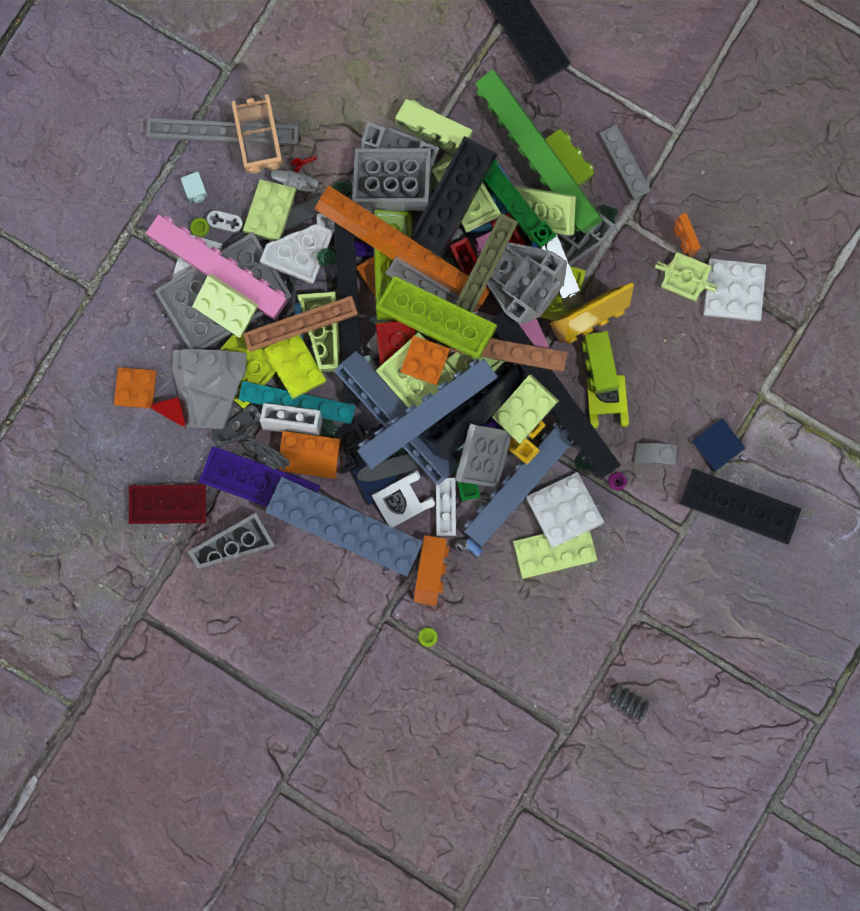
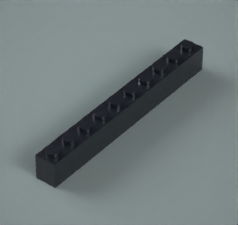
(566, 411)

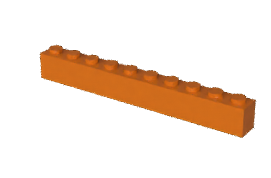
(391, 241)

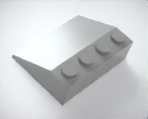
(392, 178)

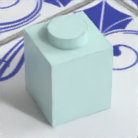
(194, 188)

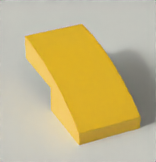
(524, 451)

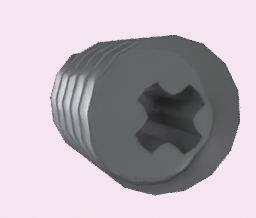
(628, 702)

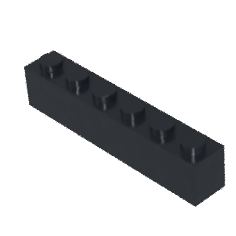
(476, 410)

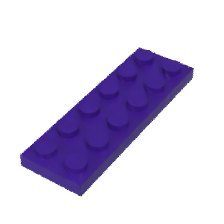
(245, 477)

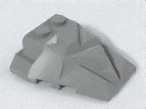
(207, 384)

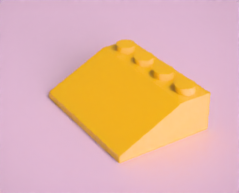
(592, 313)

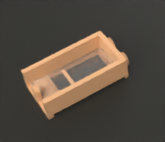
(257, 135)

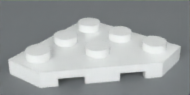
(298, 252)

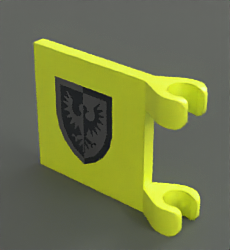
(608, 403)

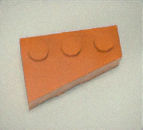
(430, 570)

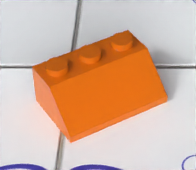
(310, 454)

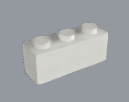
(290, 419)

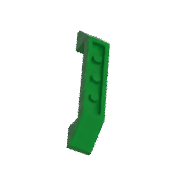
(517, 207)

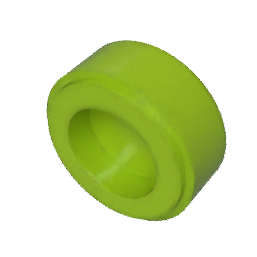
(200, 227)
(428, 637)

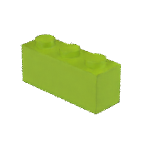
(571, 157)
(600, 362)

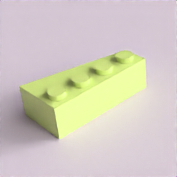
(432, 126)
(326, 340)

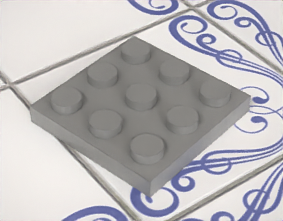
(483, 455)

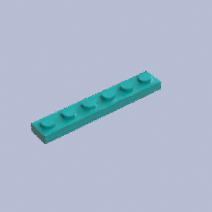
(329, 409)

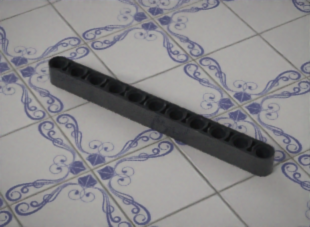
(347, 287)

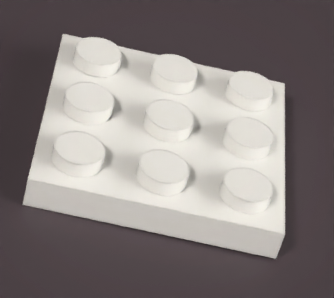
(738, 290)
(564, 510)

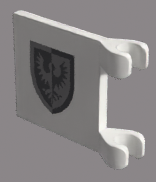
(399, 501)

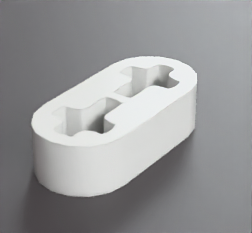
(226, 217)

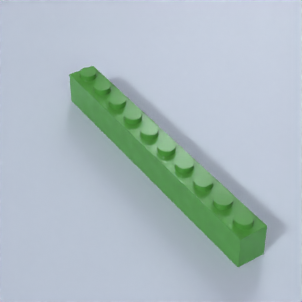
(536, 148)

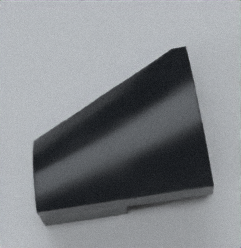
(350, 440)

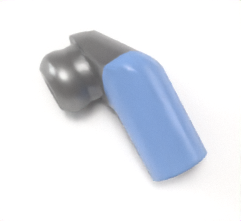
(468, 545)

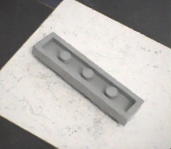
(625, 162)
(410, 274)

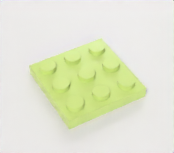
(406, 387)

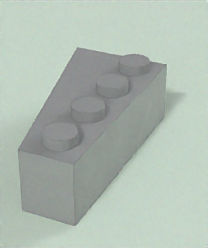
(237, 540)

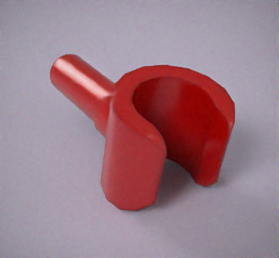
(299, 162)

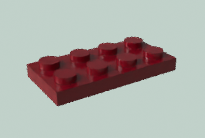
(168, 504)

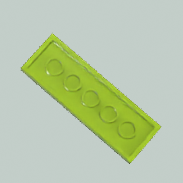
(402, 222)
(436, 317)

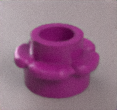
(617, 476)

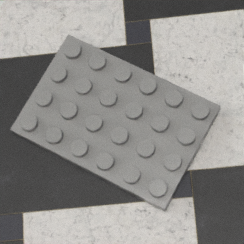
(180, 294)

